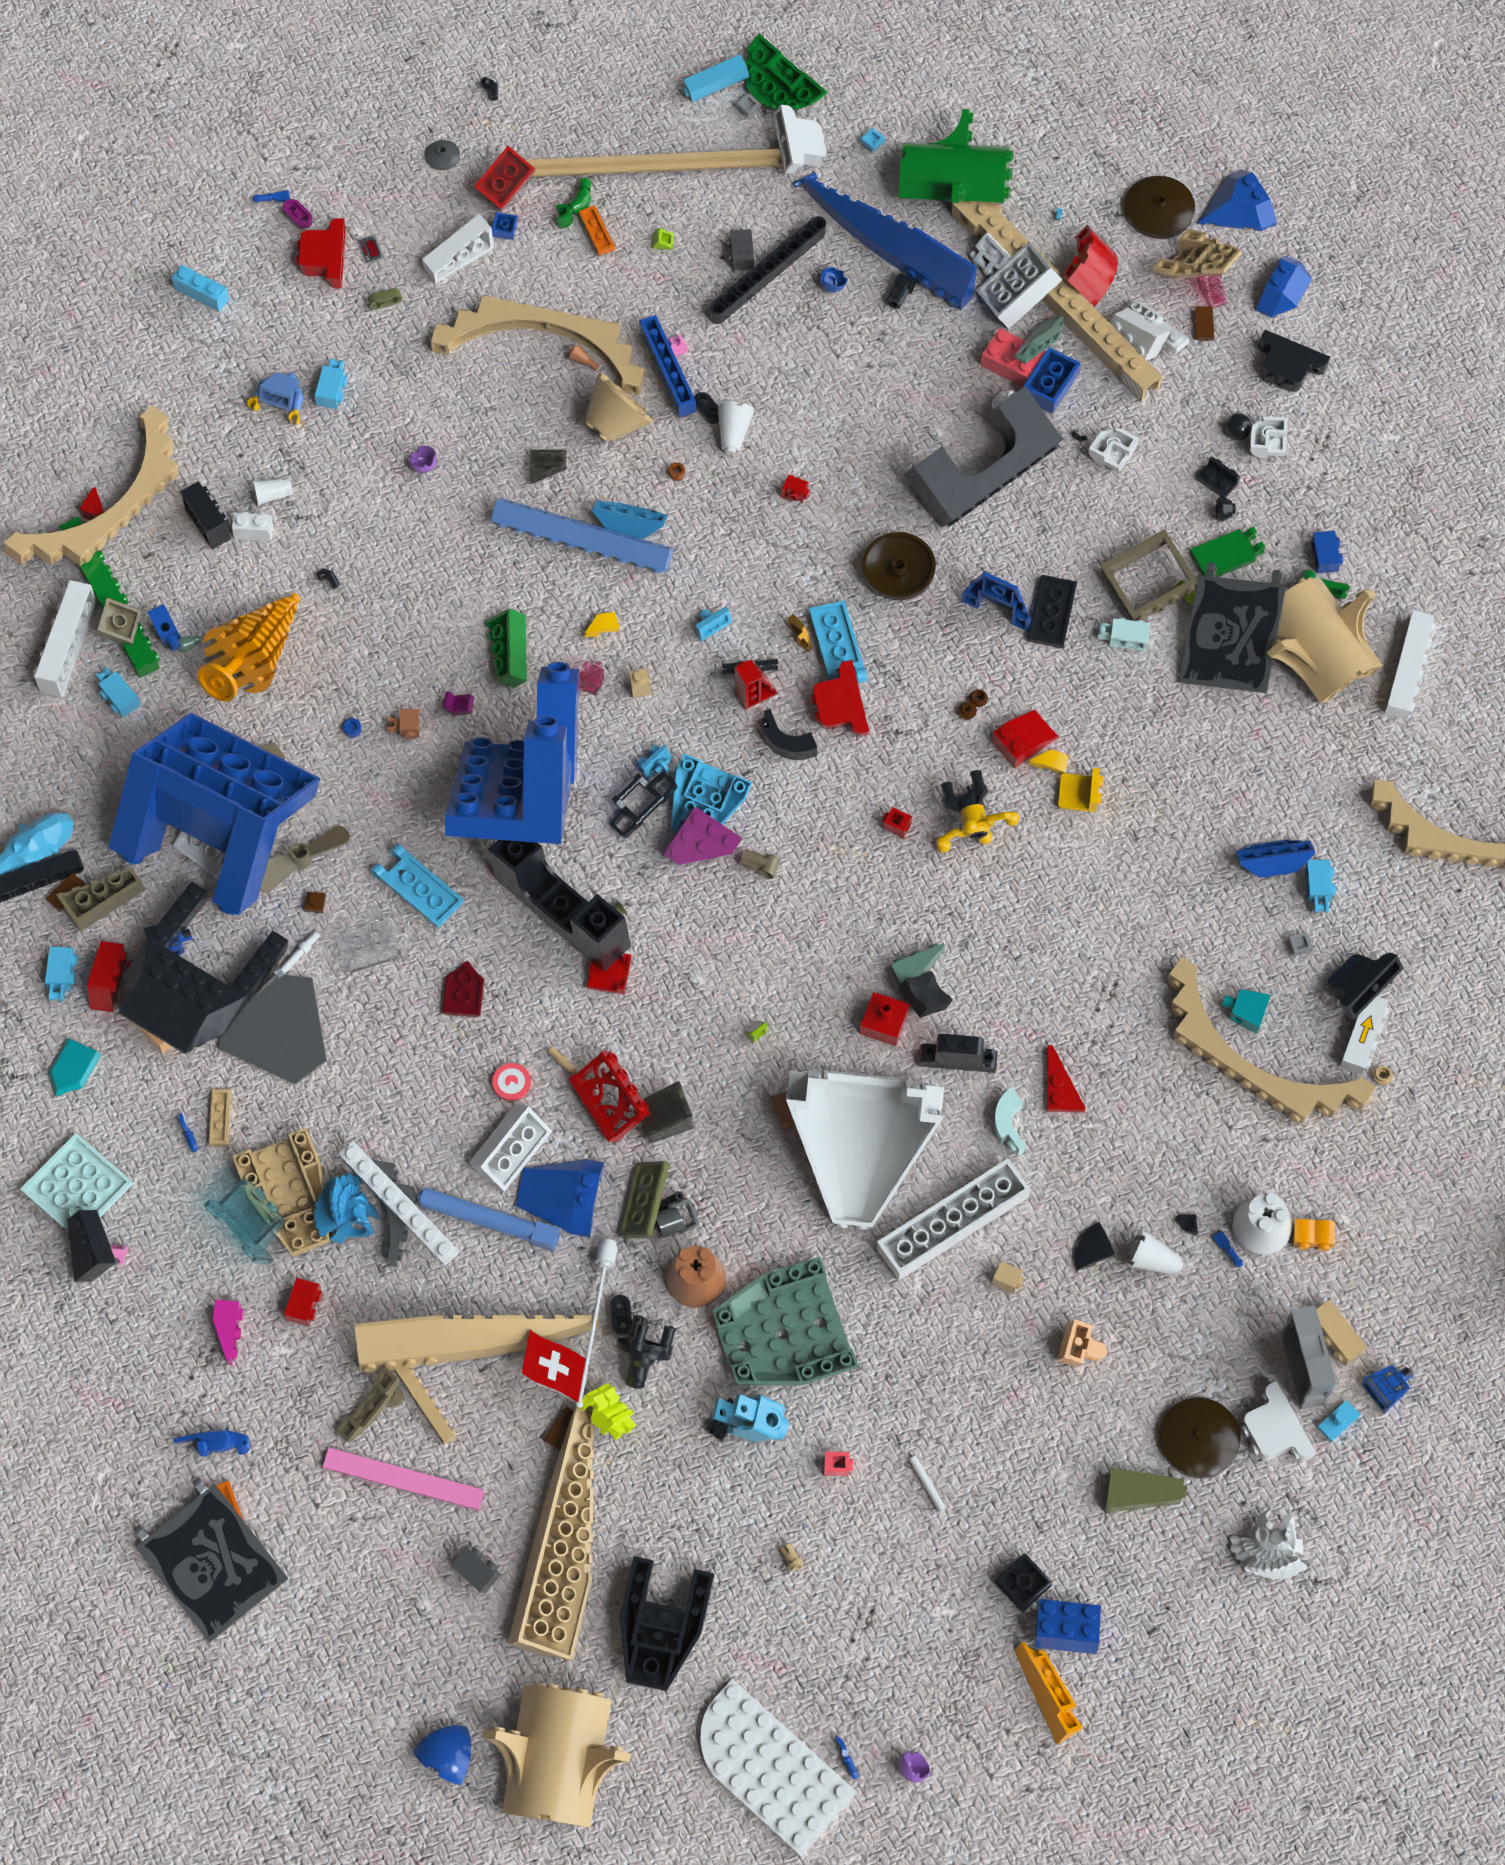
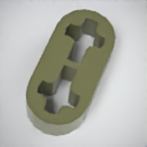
(384, 298)

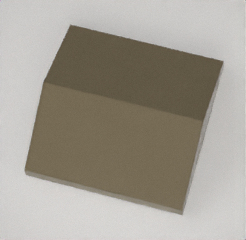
(118, 621)

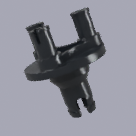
(643, 1352)

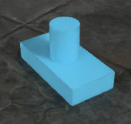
(712, 622)
(1338, 1421)

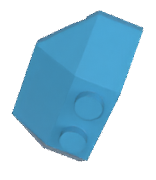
(628, 518)

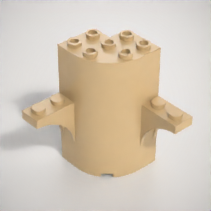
(1324, 639)
(556, 1754)

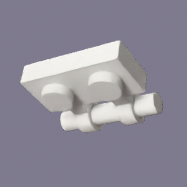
(993, 251)

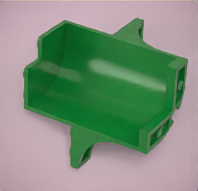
(956, 170)

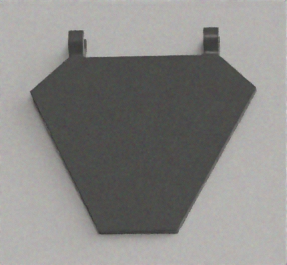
(279, 1029)

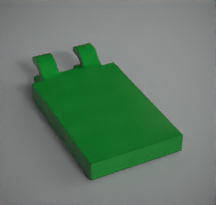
(1228, 552)

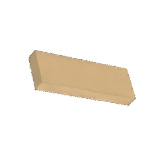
(220, 1117)

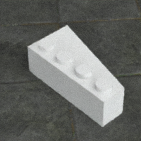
(459, 249)

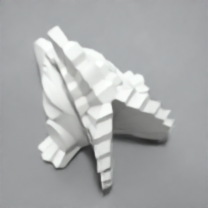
(1270, 1550)

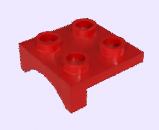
(613, 979)

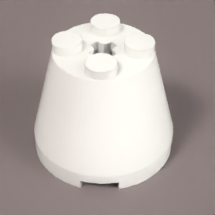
(1262, 1224)

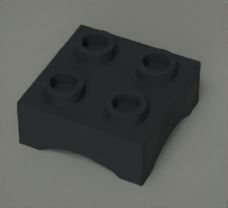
(925, 994)

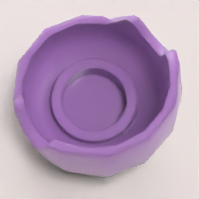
(423, 460)
(913, 1767)

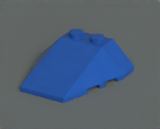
(1000, 592)
(562, 1194)

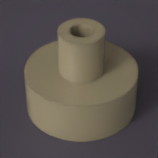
(397, 1398)

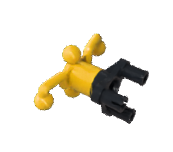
(972, 812)

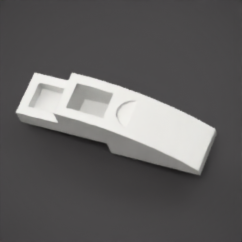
(1175, 339)

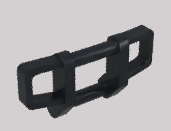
(659, 799)

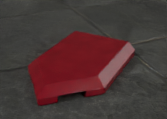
(463, 992)

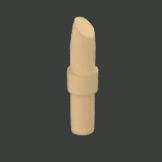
(562, 1060)

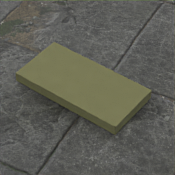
(644, 1199)

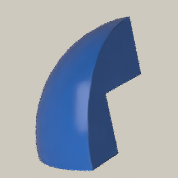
(446, 1752)

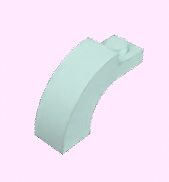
(1005, 1110)

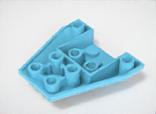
(708, 790)

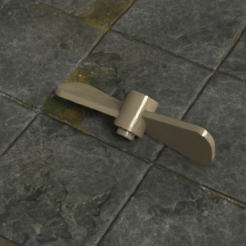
(300, 856)

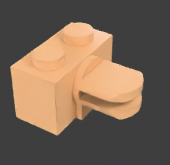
(1079, 1345)

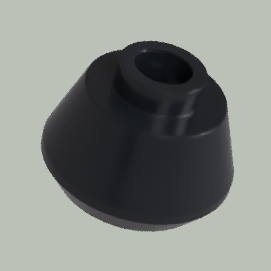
(1224, 509)

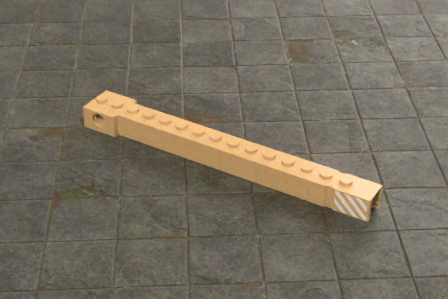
(1066, 301)

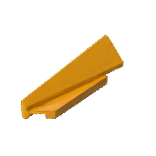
(1049, 1692)

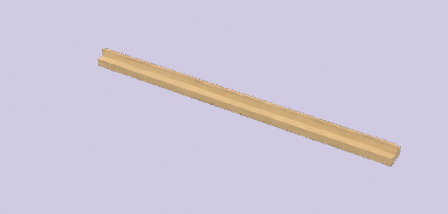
(656, 162)

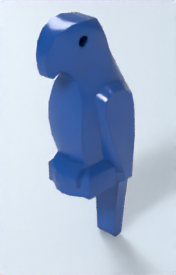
(217, 1441)

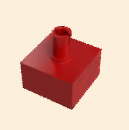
(884, 1019)

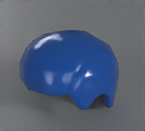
(832, 279)

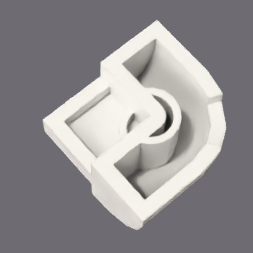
(1269, 437)
(1113, 448)

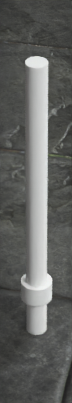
(303, 948)

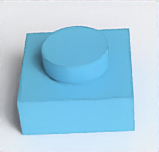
(872, 139)

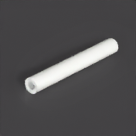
(927, 1484)

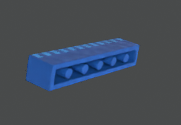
(667, 366)

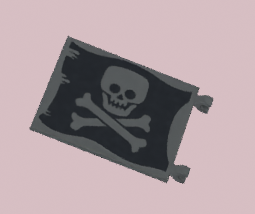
(1232, 632)
(211, 1561)

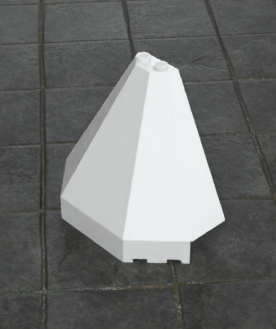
(861, 1136)

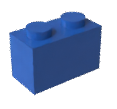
(1326, 551)

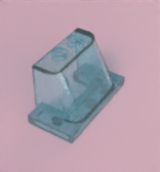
(250, 1218)

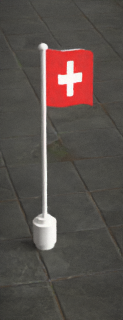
(557, 1365)

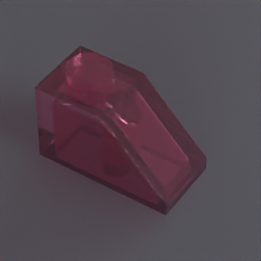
(1212, 290)

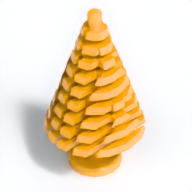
(247, 645)

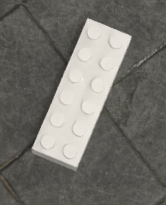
(65, 639)

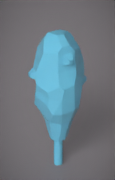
(36, 841)

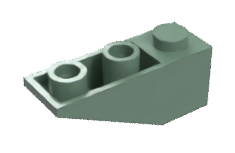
(916, 964)

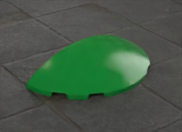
(777, 80)

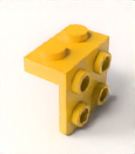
(1080, 791)

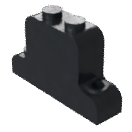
(1289, 361)
(1362, 981)
(958, 1053)

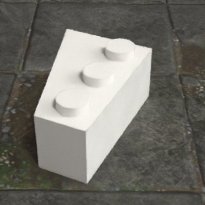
(1140, 333)

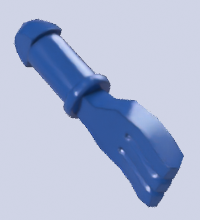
(281, 196)
(189, 1134)
(1223, 1243)
(847, 1760)

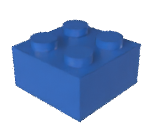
(504, 226)

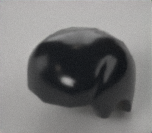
(1238, 426)

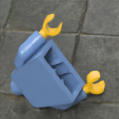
(281, 392)

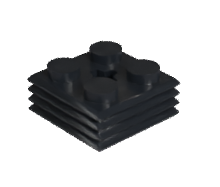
(1023, 1569)

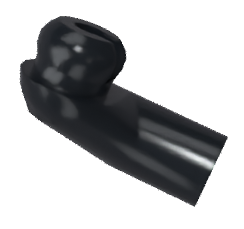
(490, 86)
(328, 575)

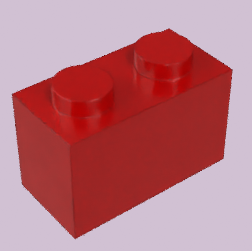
(303, 1302)

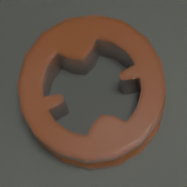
(680, 475)

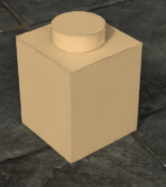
(639, 683)
(1008, 1277)

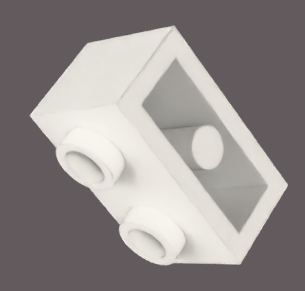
(252, 526)

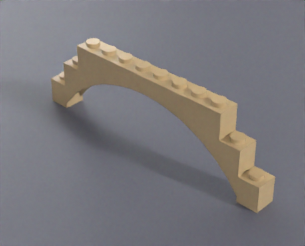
(501, 315)
(84, 540)
(1428, 839)
(1285, 1095)

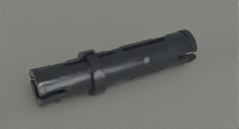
(764, 665)

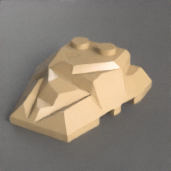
(1198, 257)

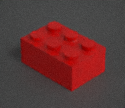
(505, 178)

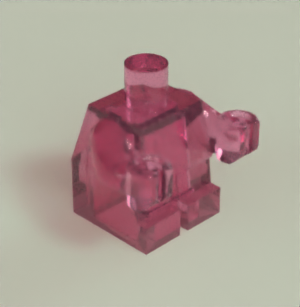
(593, 680)

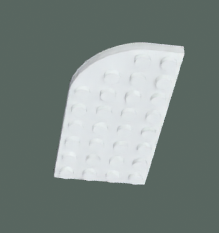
(770, 1769)

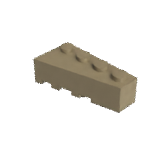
(99, 898)

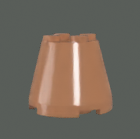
(697, 1287)

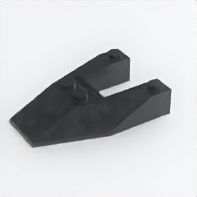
(659, 1635)

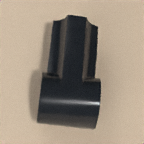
(902, 287)

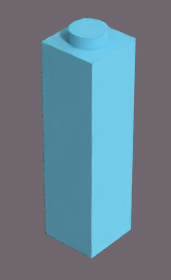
(715, 78)

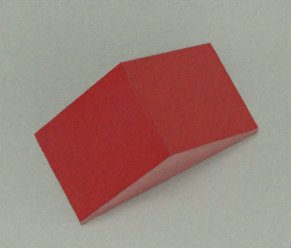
(91, 506)

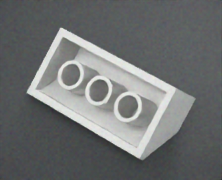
(510, 1146)

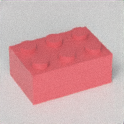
(1000, 358)

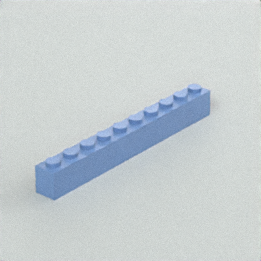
(582, 534)

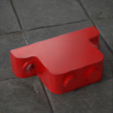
(323, 252)
(841, 702)

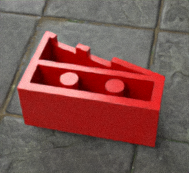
(106, 976)

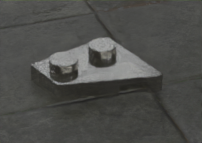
(546, 463)

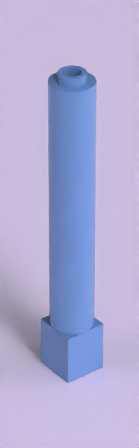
(537, 1233)

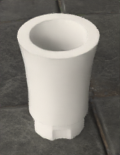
(271, 490)

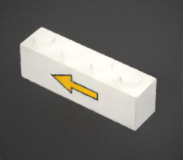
(1363, 1036)

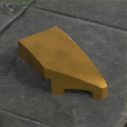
(802, 634)

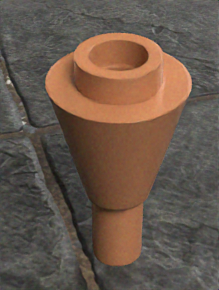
(579, 355)

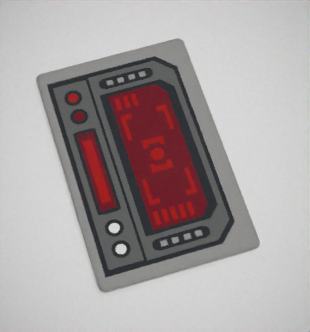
(370, 248)

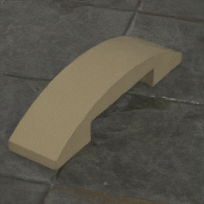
(370, 1407)

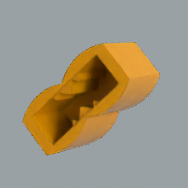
(1314, 1234)

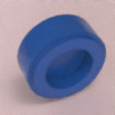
(352, 728)

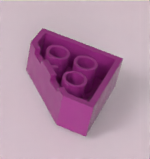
(701, 839)

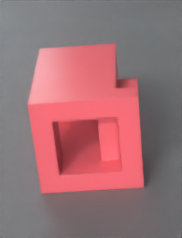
(832, 1458)

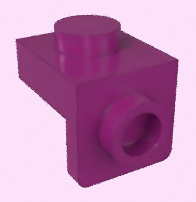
(458, 703)

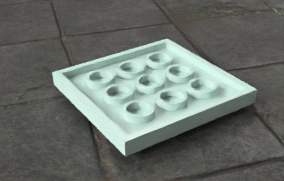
(74, 1181)

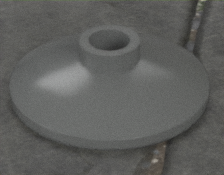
(442, 160)

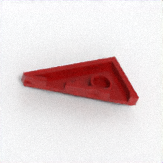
(1060, 1090)

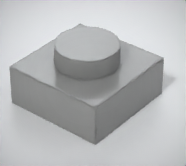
(748, 105)
(1300, 943)

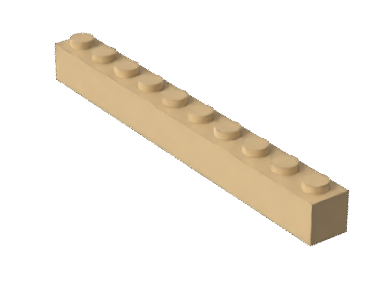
(426, 1404)

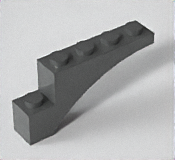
(397, 1228)

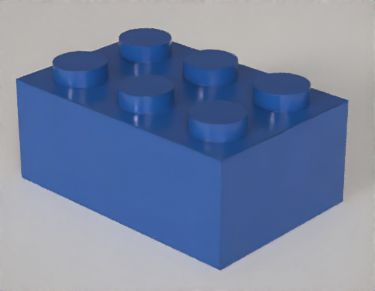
(1052, 379)
(1067, 1626)

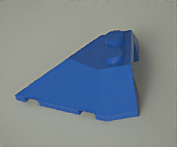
(1240, 204)

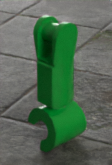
(1336, 588)

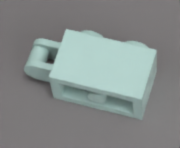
(1125, 633)

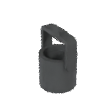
(670, 1221)

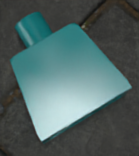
(1247, 1008)

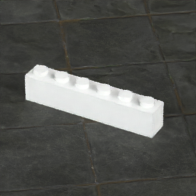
(1410, 664)

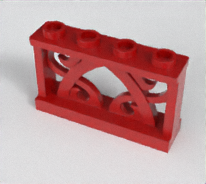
(626, 1089)

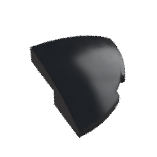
(1092, 1247)

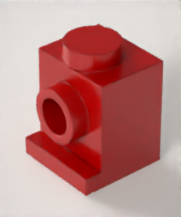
(795, 489)
(897, 816)

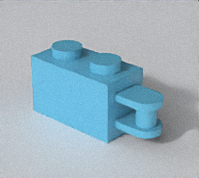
(331, 385)
(117, 692)
(1319, 884)
(60, 971)

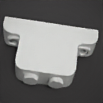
(798, 140)
(1275, 1428)

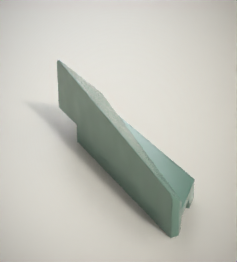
(1040, 339)

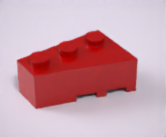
(752, 684)

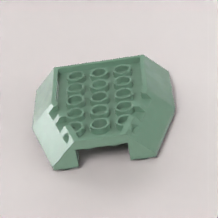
(789, 1302)

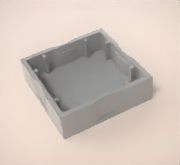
(1308, 1357)

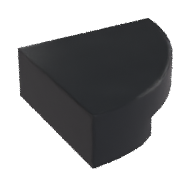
(1188, 1223)

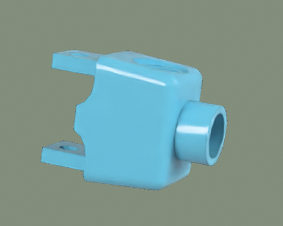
(758, 1409)

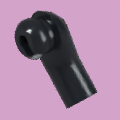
(670, 1199)

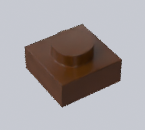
(315, 902)

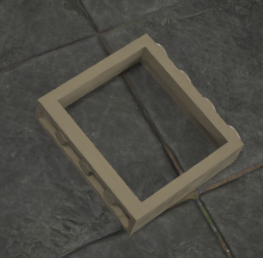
(1137, 552)

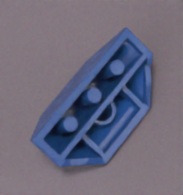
(1284, 288)
(1275, 857)

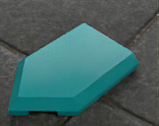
(72, 1067)

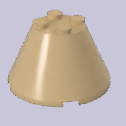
(614, 411)

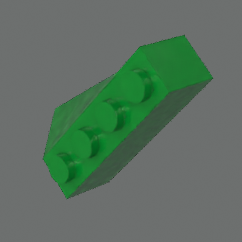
(508, 640)

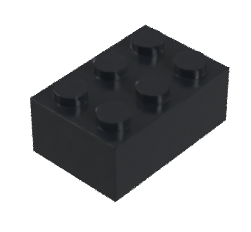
(205, 514)

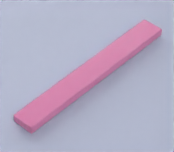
(403, 1479)

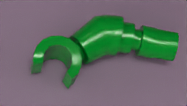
(579, 202)

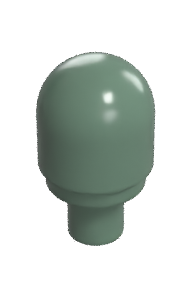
(188, 643)

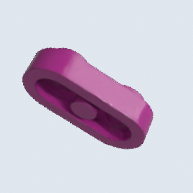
(299, 215)

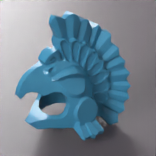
(341, 1207)

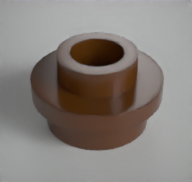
(981, 694)
(967, 715)

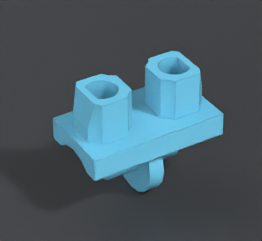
(657, 762)

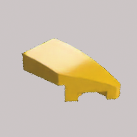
(602, 623)
(1052, 760)

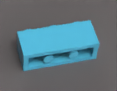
(200, 288)

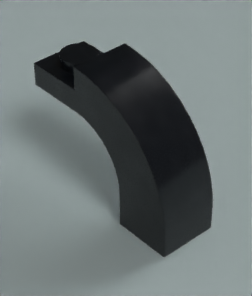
(787, 746)

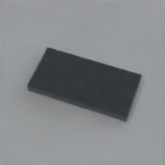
(1052, 611)

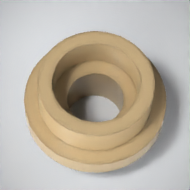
(1382, 1070)

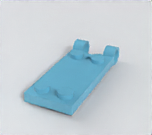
(836, 639)
(419, 887)

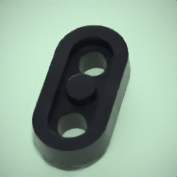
(706, 406)
(621, 1315)

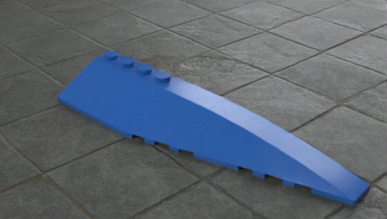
(903, 247)

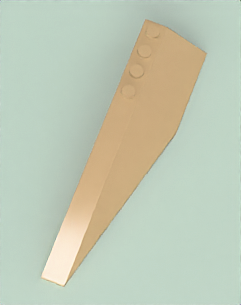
(441, 1340)
(561, 1555)

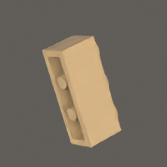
(1339, 1334)

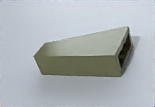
(1141, 1490)

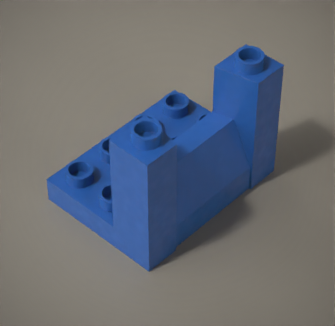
(526, 785)
(215, 792)

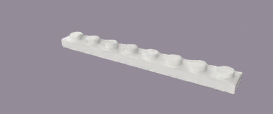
(399, 1203)

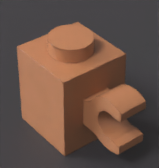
(408, 724)

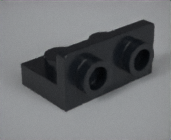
(1218, 477)

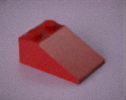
(1023, 737)

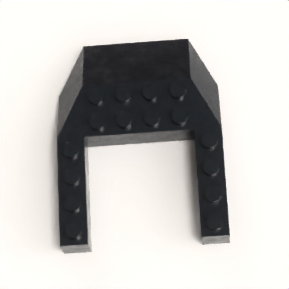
(181, 999)

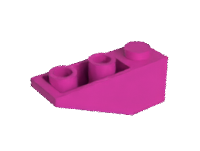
(226, 1321)

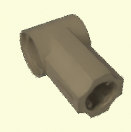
(765, 865)

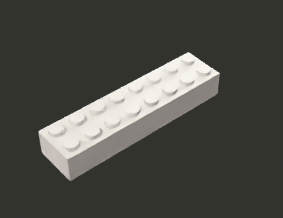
(953, 1219)

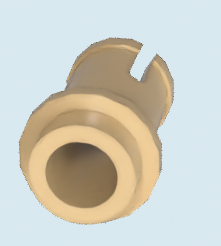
(792, 1558)

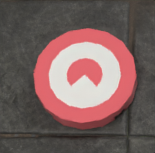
(511, 1082)

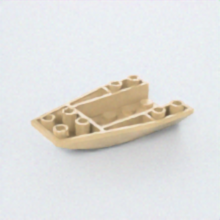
(293, 1181)

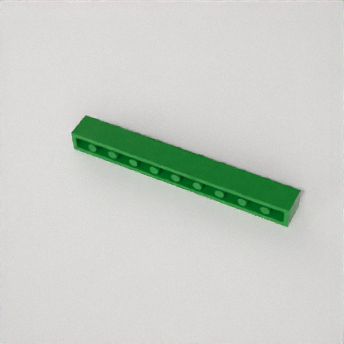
(103, 586)

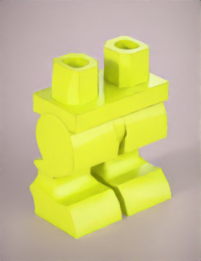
(608, 1412)

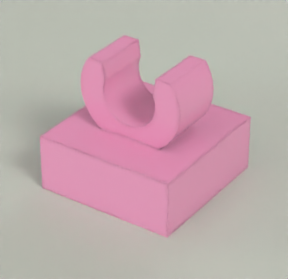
(678, 345)
(119, 1252)

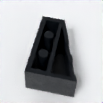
(88, 1246)

